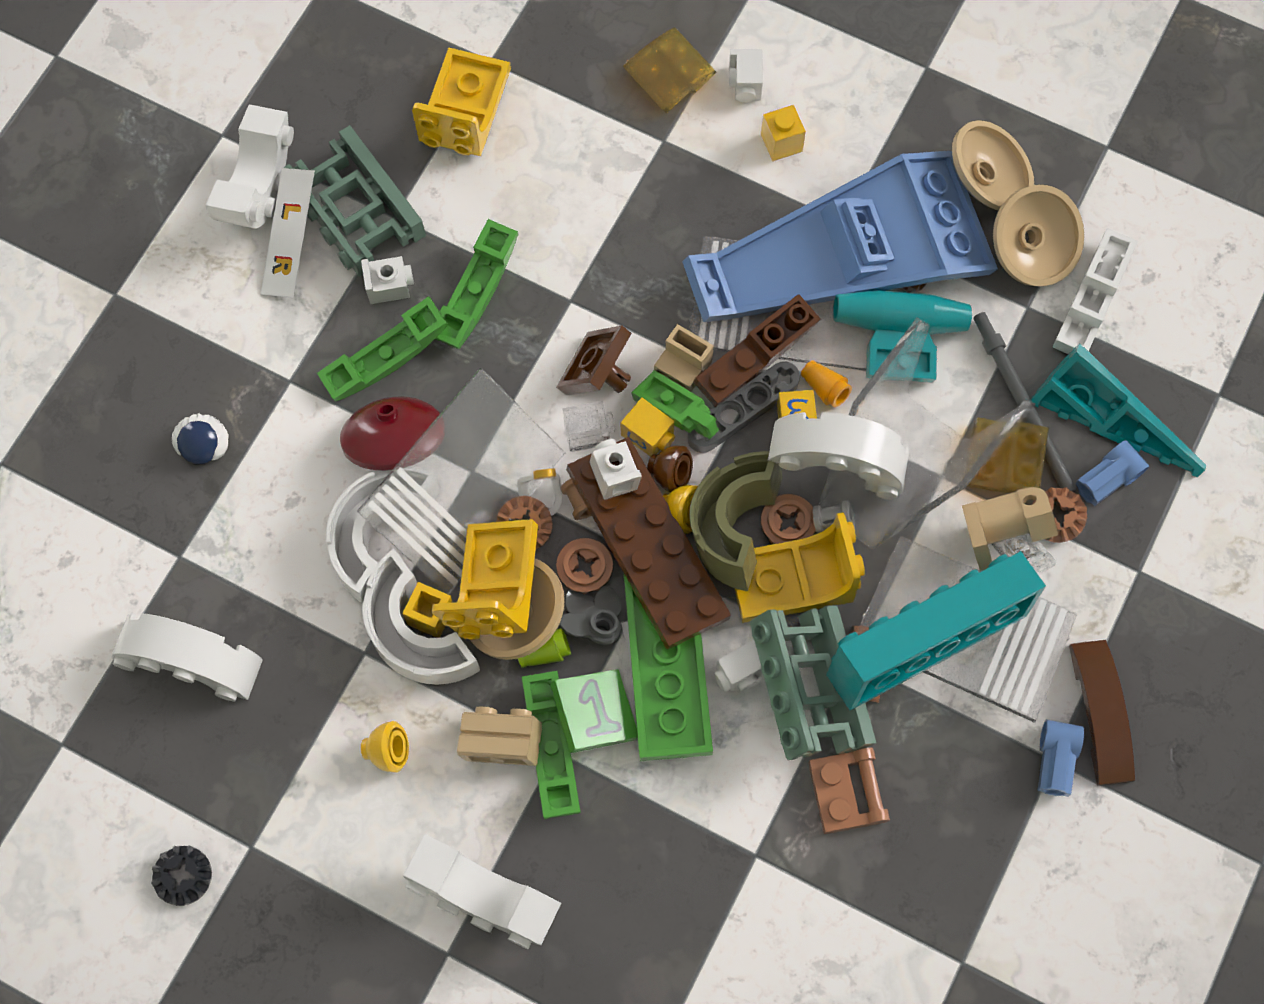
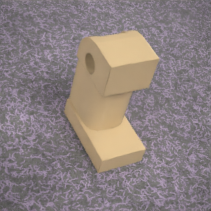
(1008, 518)

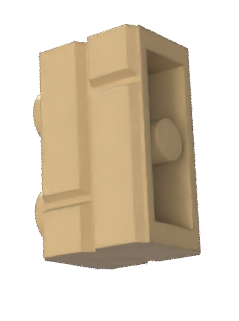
(499, 737)

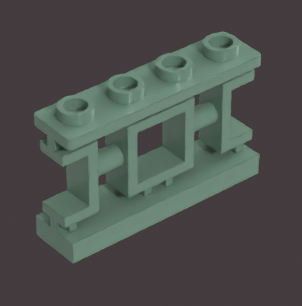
(375, 187)
(786, 689)

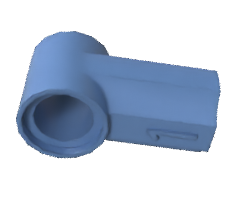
(1117, 468)
(1060, 748)

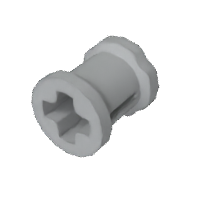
(825, 517)

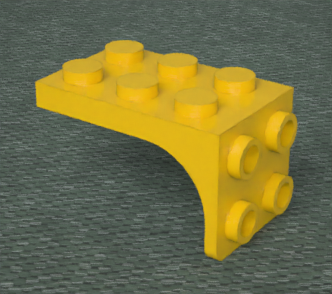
(462, 102)
(804, 573)
(494, 581)

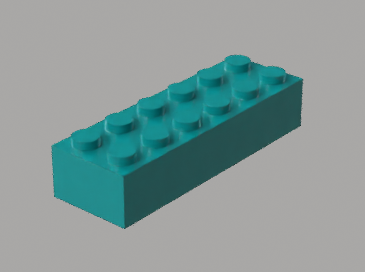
(934, 629)

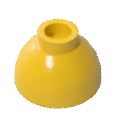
(679, 505)
(387, 747)

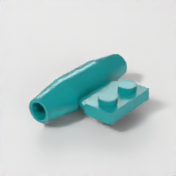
(890, 317)

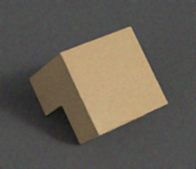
(684, 357)

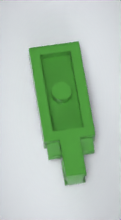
(677, 403)

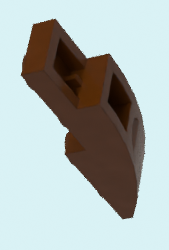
(757, 350)

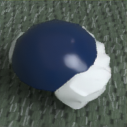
(200, 439)

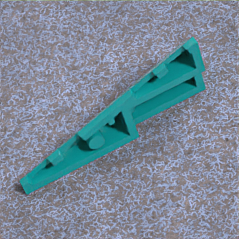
(1094, 397)

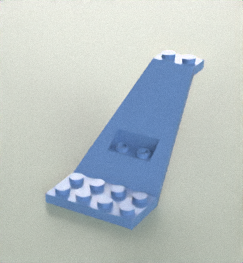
(878, 232)

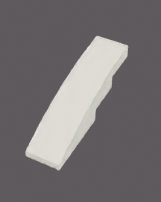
(1096, 291)

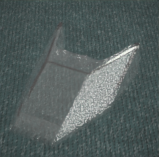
(938, 457)

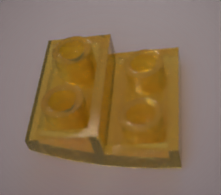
(669, 69)
(1017, 461)

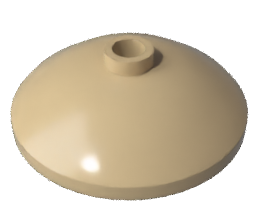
(990, 163)
(1053, 232)
(544, 617)

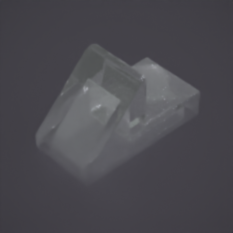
(1033, 551)

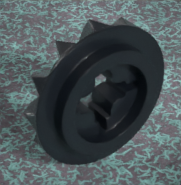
(188, 890)

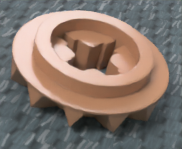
(787, 506)
(518, 507)
(1075, 520)
(590, 551)

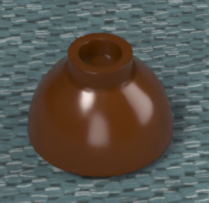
(671, 467)

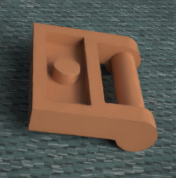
(836, 793)

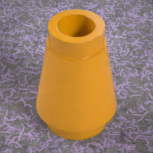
(827, 384)

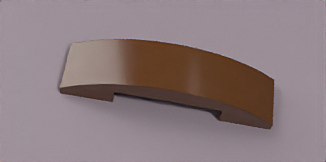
(1105, 712)

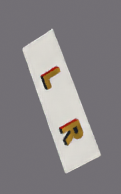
(287, 232)

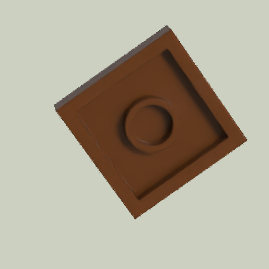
(596, 362)

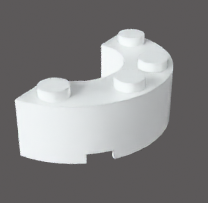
(255, 182)
(840, 445)
(349, 535)
(187, 652)
(409, 654)
(480, 893)

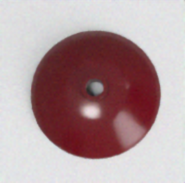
(385, 431)

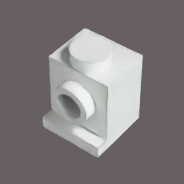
(746, 73)
(387, 279)
(614, 479)
(739, 669)

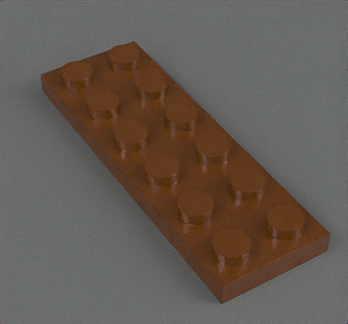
(653, 554)

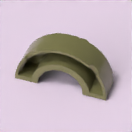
(718, 504)

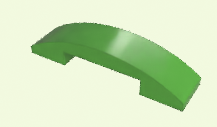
(477, 283)
(385, 353)
(554, 763)

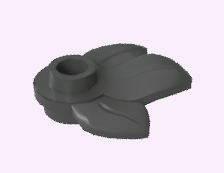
(589, 613)

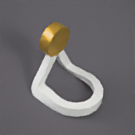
(522, 485)

